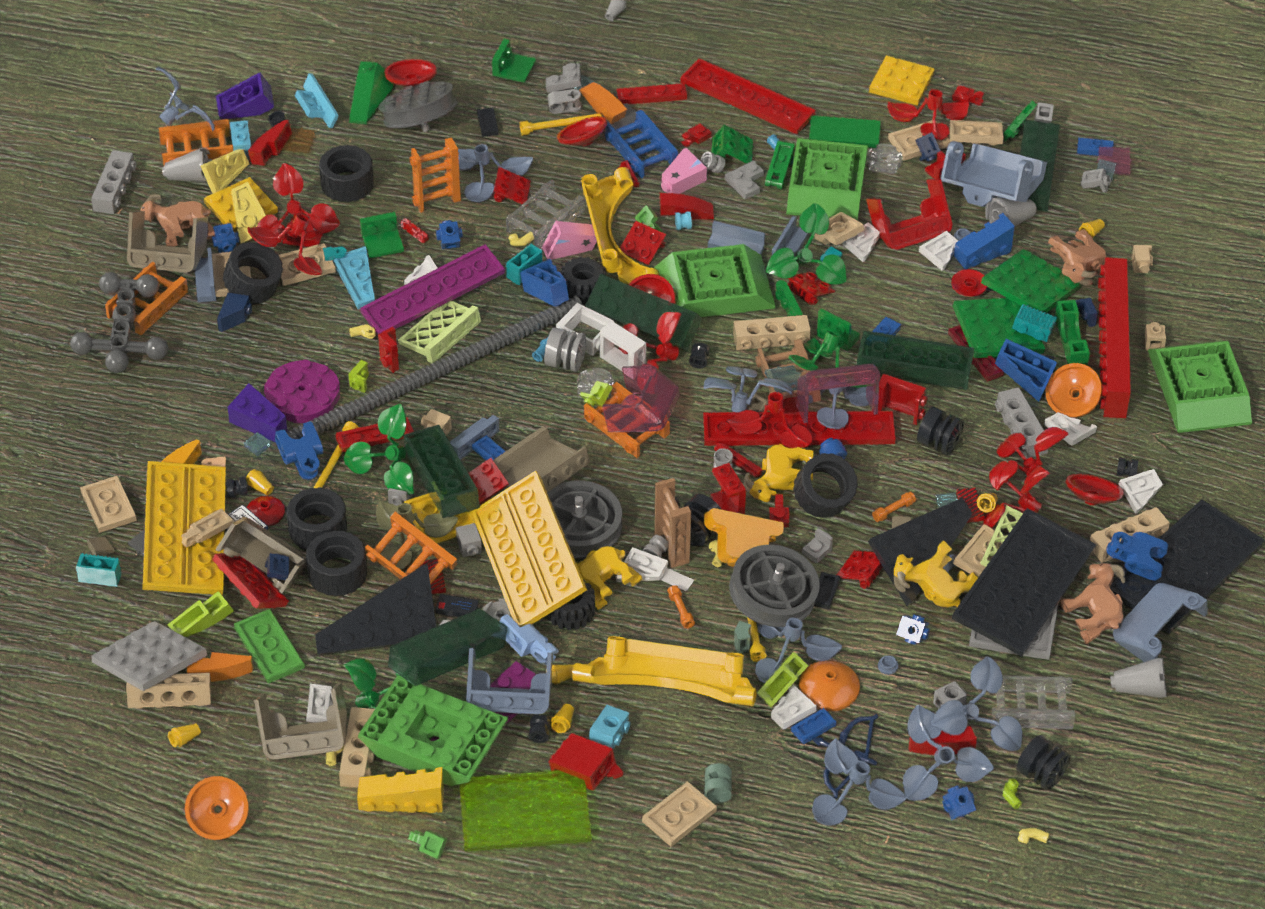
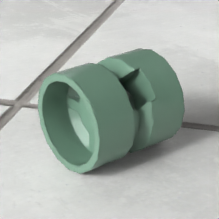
(718, 783)

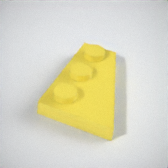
(224, 169)
(247, 210)

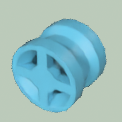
(683, 220)

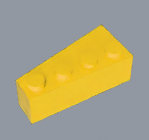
(402, 792)

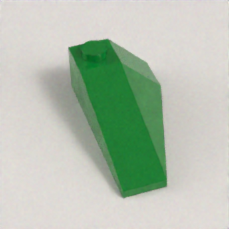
(369, 91)

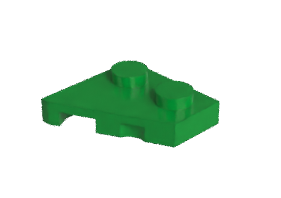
(1019, 121)

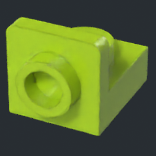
(358, 376)
(598, 394)

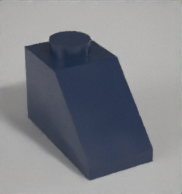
(233, 311)

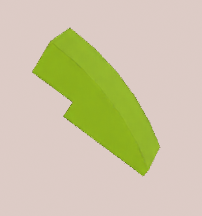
(201, 615)
(782, 679)

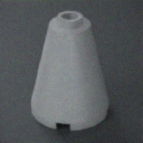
(187, 167)
(1014, 210)
(1141, 679)

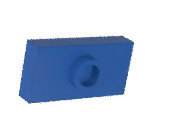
(1090, 146)
(888, 326)
(487, 448)
(813, 726)

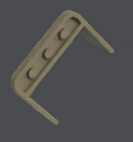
(143, 247)
(255, 544)
(306, 739)

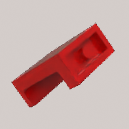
(902, 397)
(732, 493)
(583, 760)

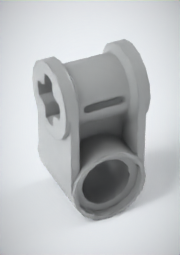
(563, 102)

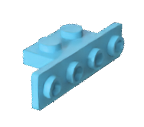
(315, 102)

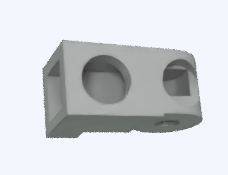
(1044, 112)

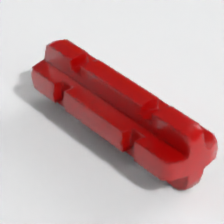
(414, 230)

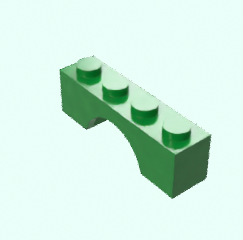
(1067, 320)

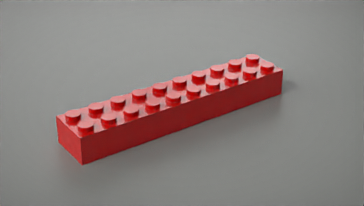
(1114, 337)

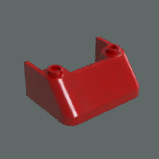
(931, 223)

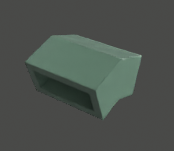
(742, 637)

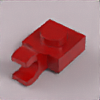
(965, 94)
(696, 134)
(779, 512)

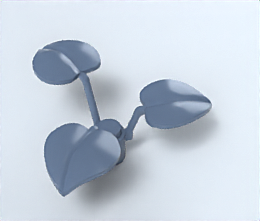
(171, 113)
(480, 154)
(741, 400)
(839, 418)
(818, 646)
(953, 716)
(842, 759)
(918, 781)

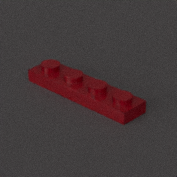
(985, 366)

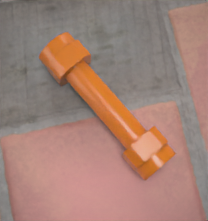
(906, 500)
(676, 595)

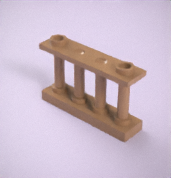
(761, 361)
(672, 523)

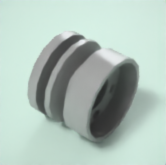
(568, 350)

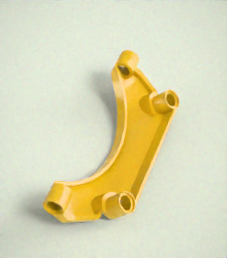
(602, 202)
(670, 666)

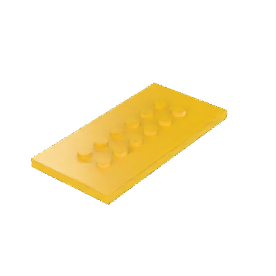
(175, 500)
(528, 550)

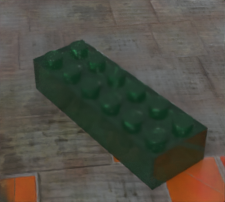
(1040, 143)
(633, 306)
(917, 359)
(441, 471)
(446, 647)

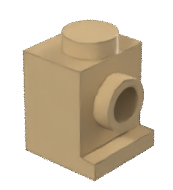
(1142, 258)
(1154, 332)
(437, 418)

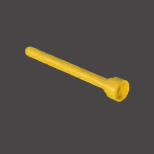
(528, 127)
(334, 458)
(757, 650)

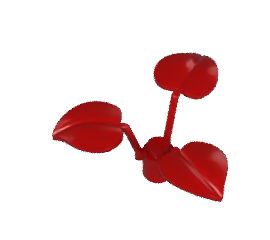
(954, 111)
(288, 182)
(301, 227)
(665, 328)
(750, 421)
(1005, 470)
(1025, 501)

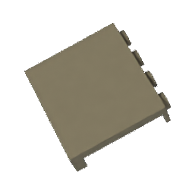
(541, 454)

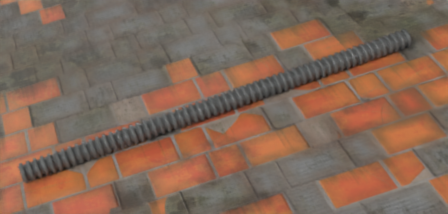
(424, 375)

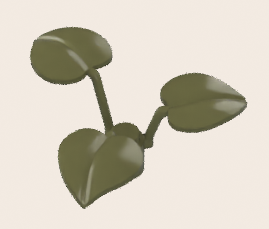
(434, 527)

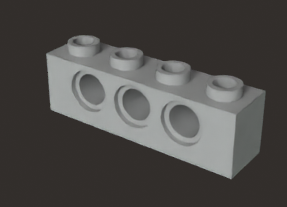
(113, 182)
(1020, 419)

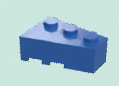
(986, 244)
(545, 283)
(1026, 367)

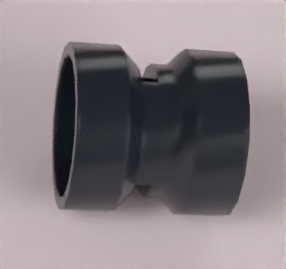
(276, 117)
(699, 355)
(1132, 466)
(241, 489)
(539, 728)

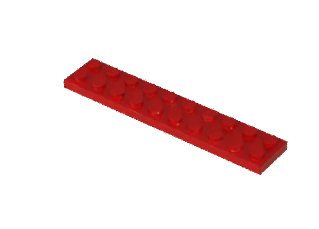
(861, 429)

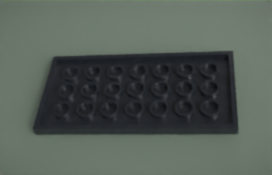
(1200, 557)
(1024, 582)

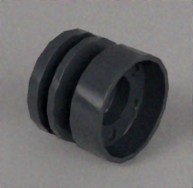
(940, 431)
(699, 505)
(1043, 762)

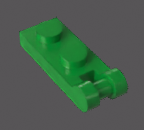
(779, 164)
(787, 299)

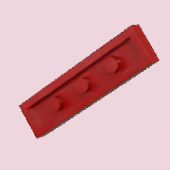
(652, 94)
(368, 434)

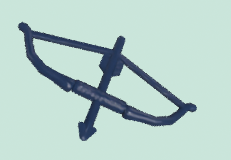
(860, 755)

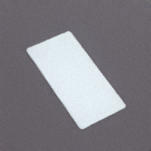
(674, 578)

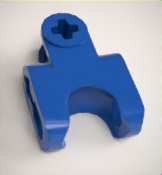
(301, 451)
(1137, 553)

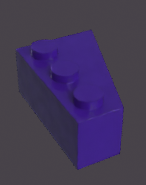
(256, 413)

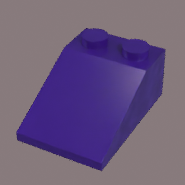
(246, 99)

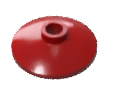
(968, 283)
(267, 509)

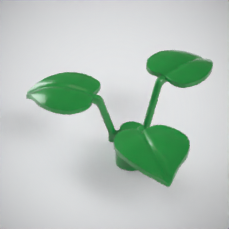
(785, 265)
(826, 349)
(358, 455)
(363, 676)

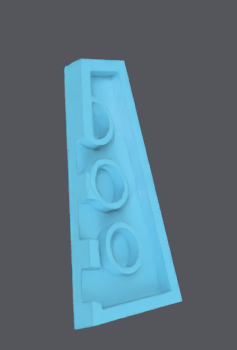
(356, 276)

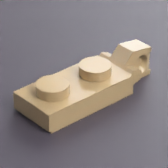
(207, 527)

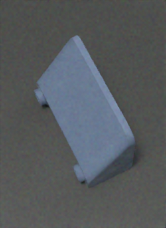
(1150, 615)

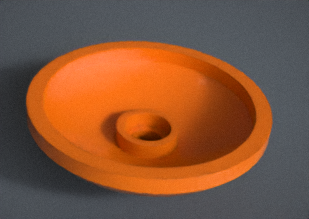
(1068, 381)
(827, 692)
(204, 799)

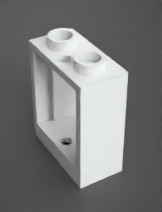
(583, 314)
(617, 335)

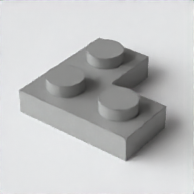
(570, 78)
(743, 179)

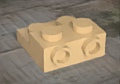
(840, 229)

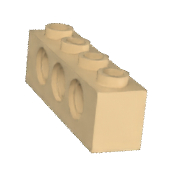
(770, 332)
(1149, 522)
(178, 686)
(355, 750)

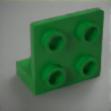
(511, 65)
(732, 143)
(381, 235)
(831, 322)

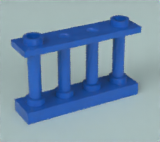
(649, 132)

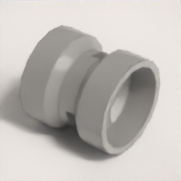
(713, 162)
(722, 457)
(656, 546)

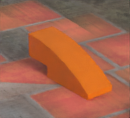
(604, 102)
(222, 666)

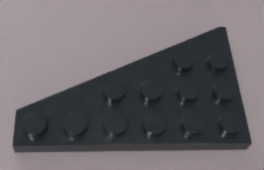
(920, 540)
(383, 620)

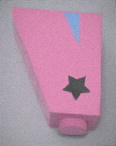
(683, 173)
(569, 239)

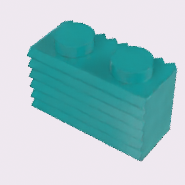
(524, 259)
(1034, 323)
(98, 570)

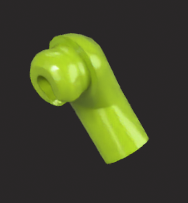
(1009, 793)

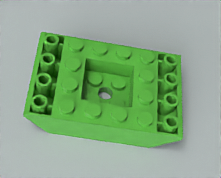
(832, 189)
(737, 289)
(1197, 400)
(413, 714)

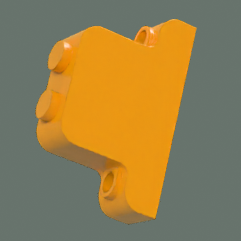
(740, 533)

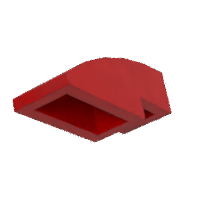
(270, 143)
(672, 203)
(955, 742)

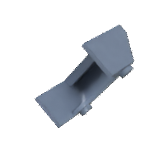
(509, 699)

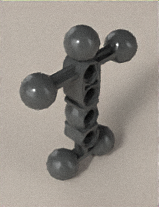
(123, 317)

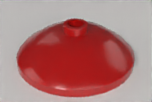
(410, 72)
(582, 131)
(655, 285)
(1094, 489)

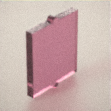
(1116, 155)

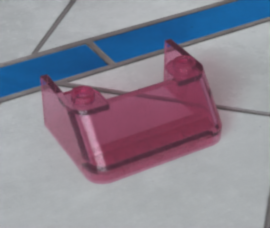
(837, 378)
(643, 411)

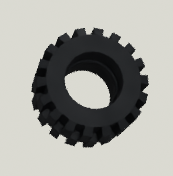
(582, 276)
(575, 614)

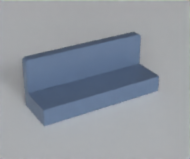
(727, 235)
(792, 238)
(205, 279)
(463, 442)

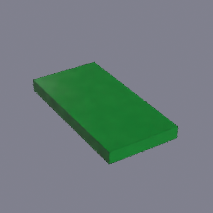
(845, 130)

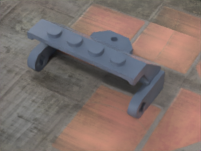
(992, 173)

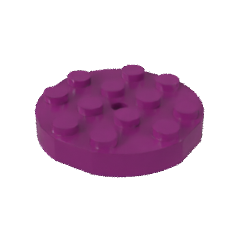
(303, 390)

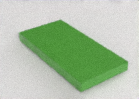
(269, 646)

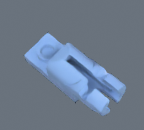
(528, 640)

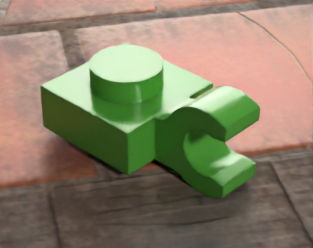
(648, 217)
(431, 843)

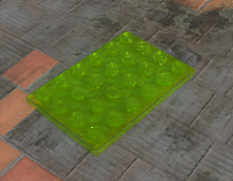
(524, 810)

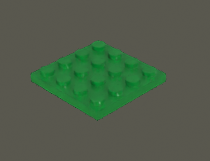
(1030, 281)
(990, 323)

